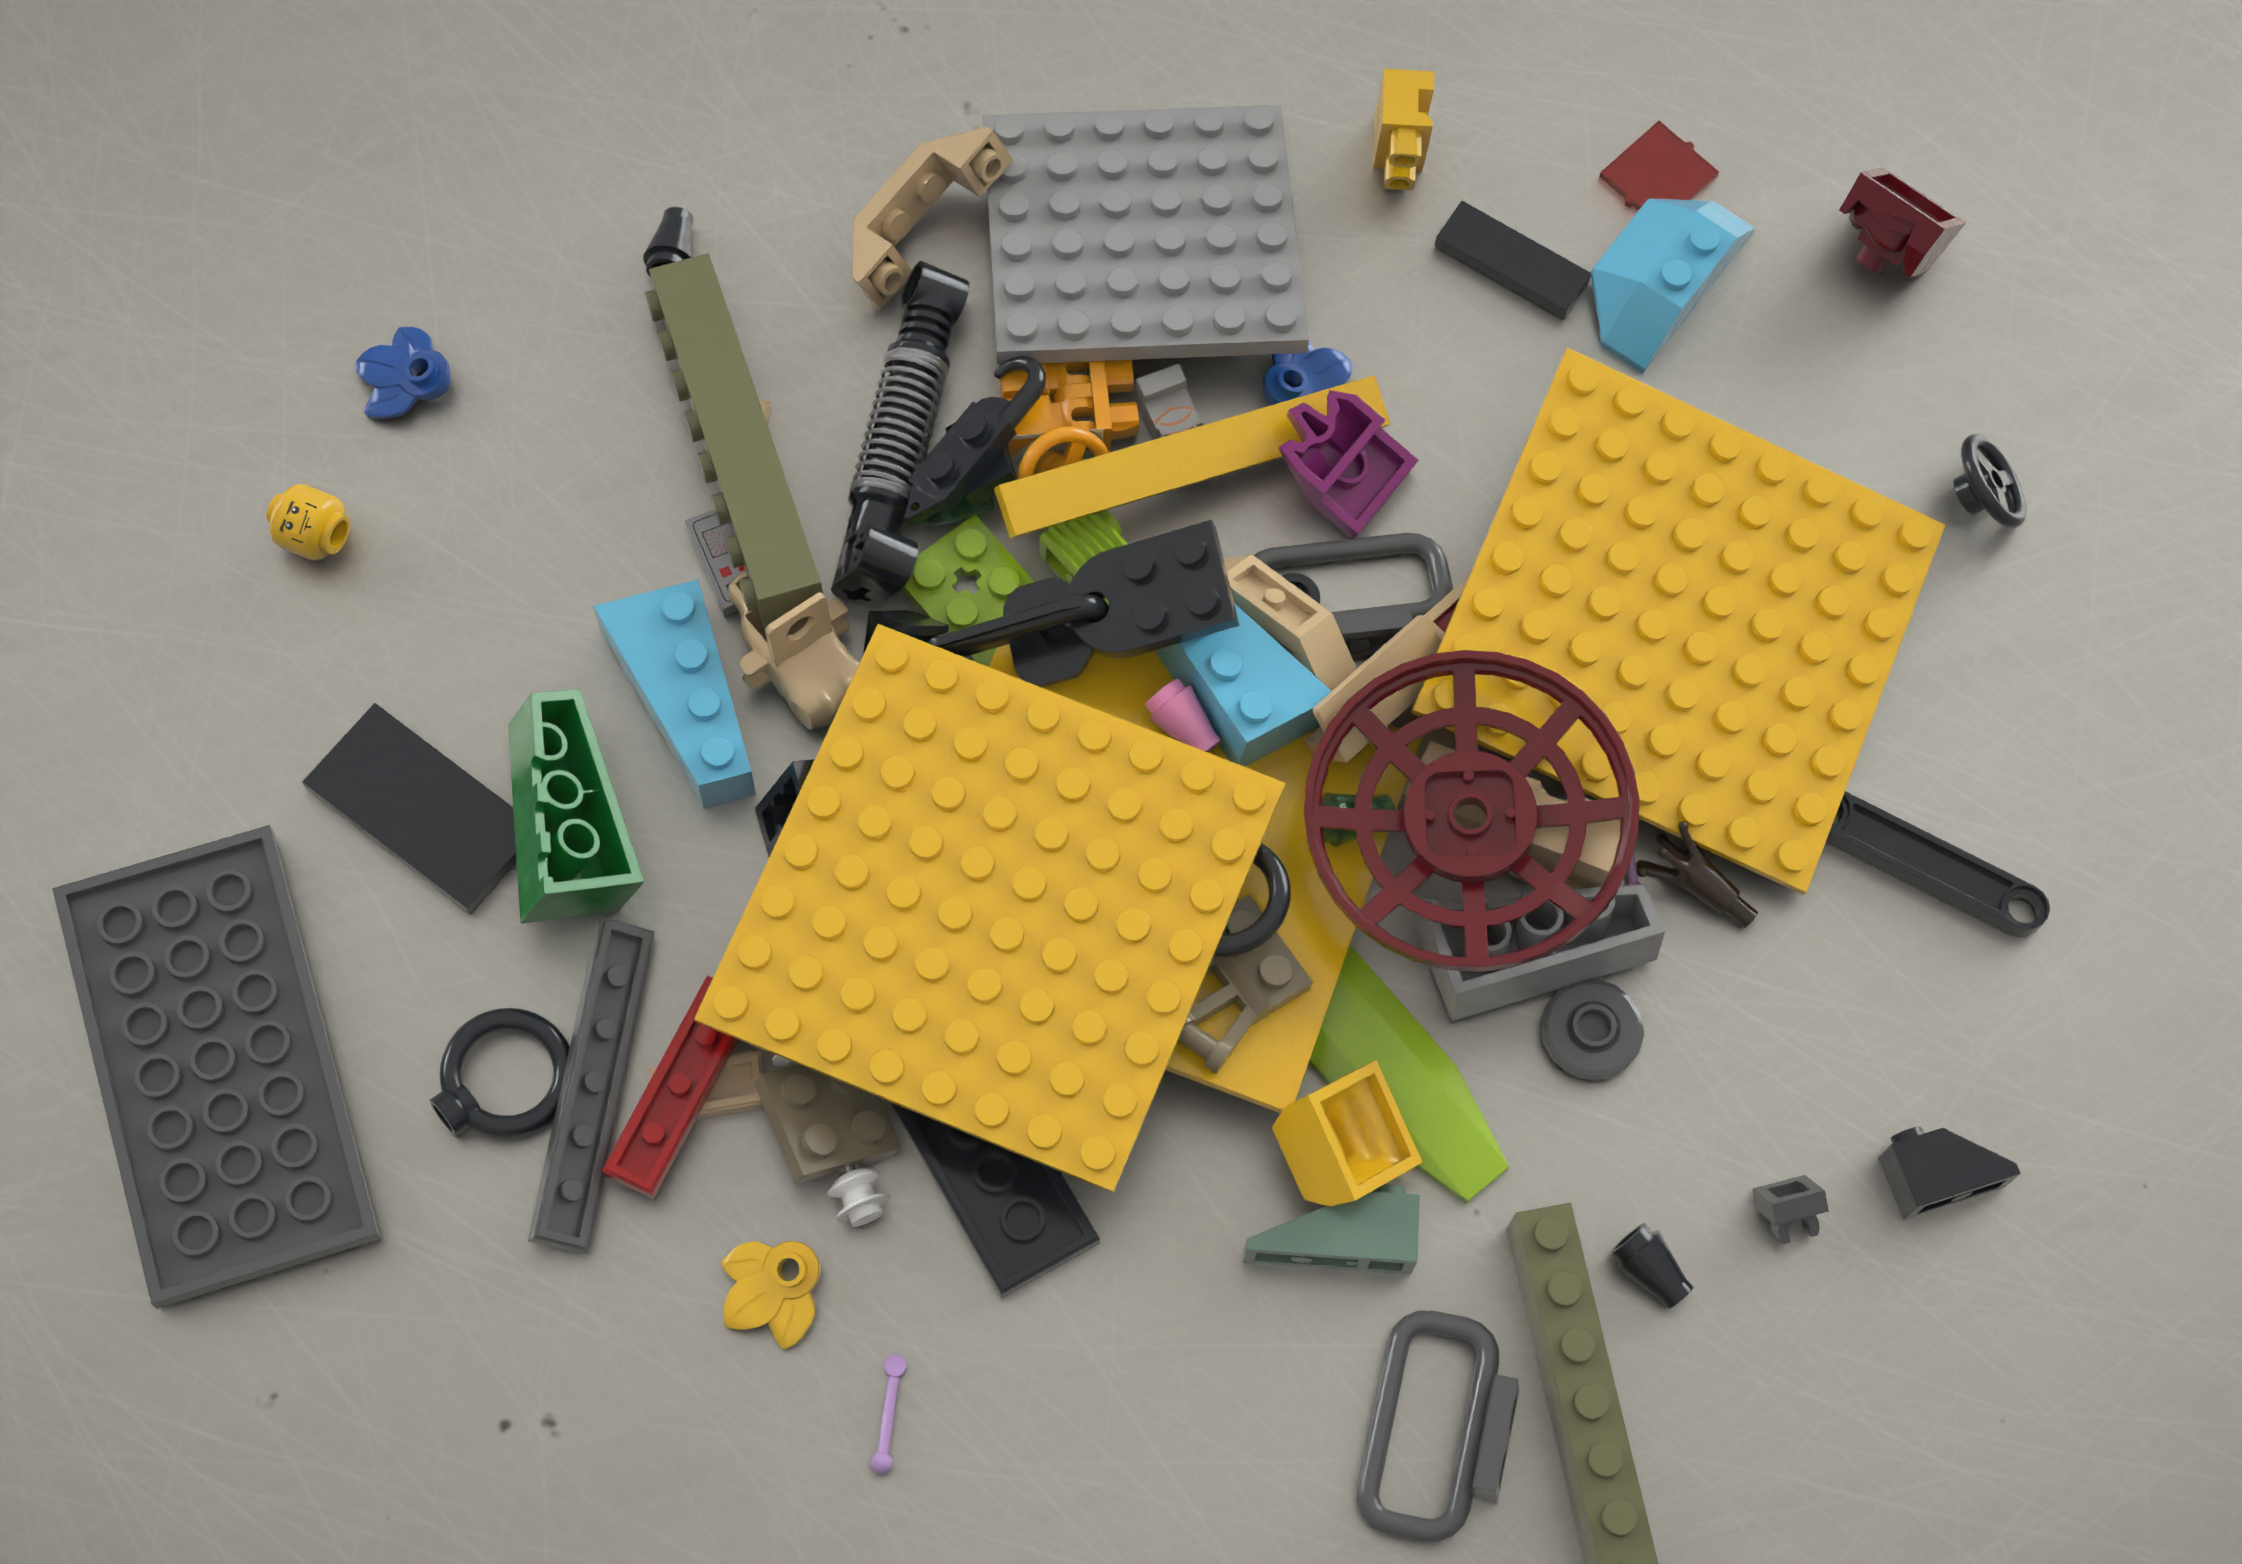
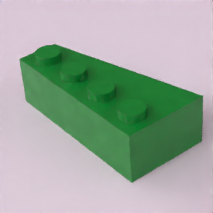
(566, 815)

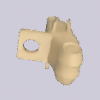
(799, 655)

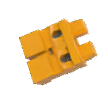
(1078, 400)

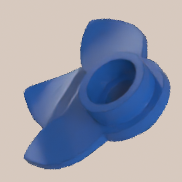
(398, 373)
(1305, 373)

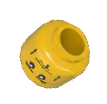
(308, 522)

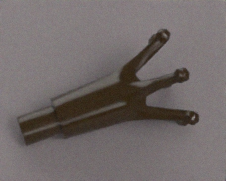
(1698, 877)

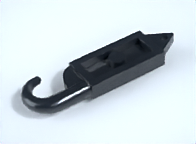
(972, 444)

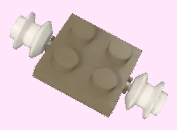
(828, 1131)

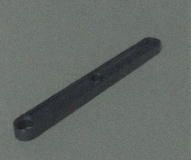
(1934, 866)

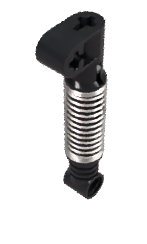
(873, 555)

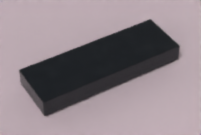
(1513, 259)

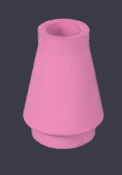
(1182, 716)

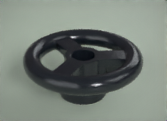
(1985, 484)

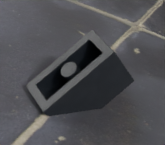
(1941, 1170)

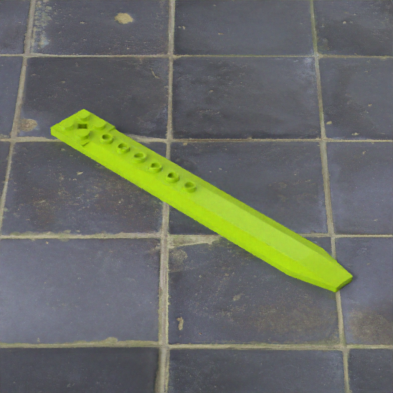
(1363, 1015)

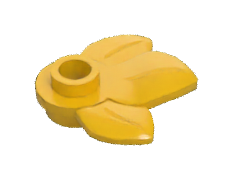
(766, 1295)

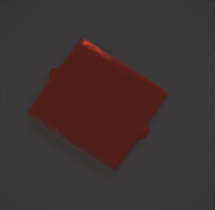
(1658, 168)

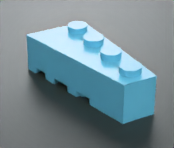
(678, 673)
(1248, 688)

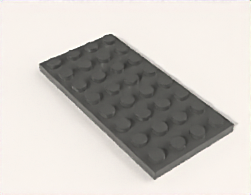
(214, 1066)

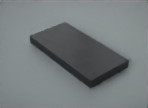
(418, 807)
(1007, 1205)

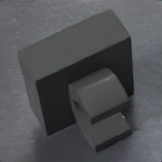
(1791, 1201)

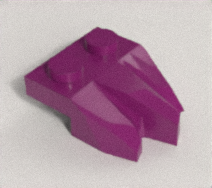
(1345, 460)

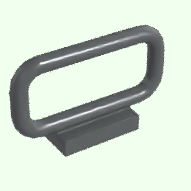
(1371, 628)
(1483, 1437)

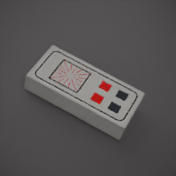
(712, 551)

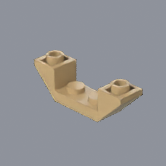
(967, 158)
(1291, 618)

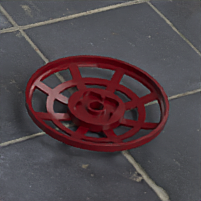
(1477, 780)

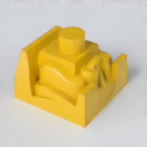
(1346, 1138)

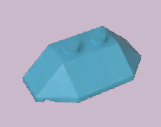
(1661, 273)

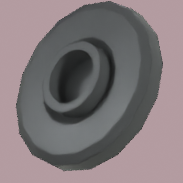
(1592, 1029)

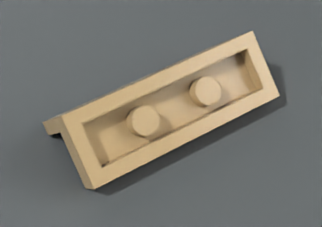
(1410, 643)

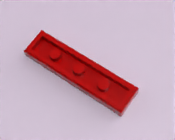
(670, 1103)

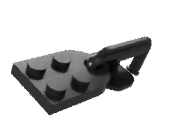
(1156, 594)

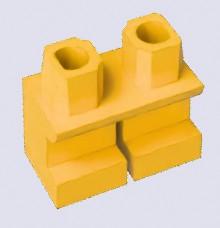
(1402, 126)

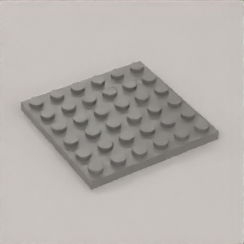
(1145, 236)

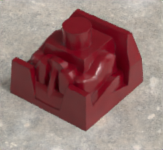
(1897, 223)

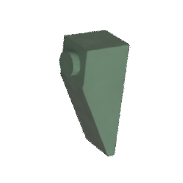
(1359, 1235)

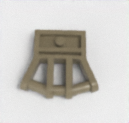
(1254, 981)

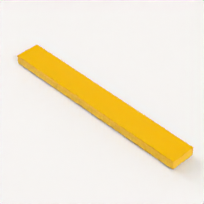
(1162, 463)

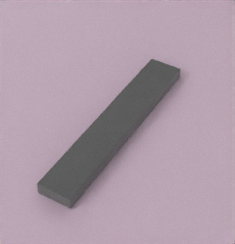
(591, 1086)

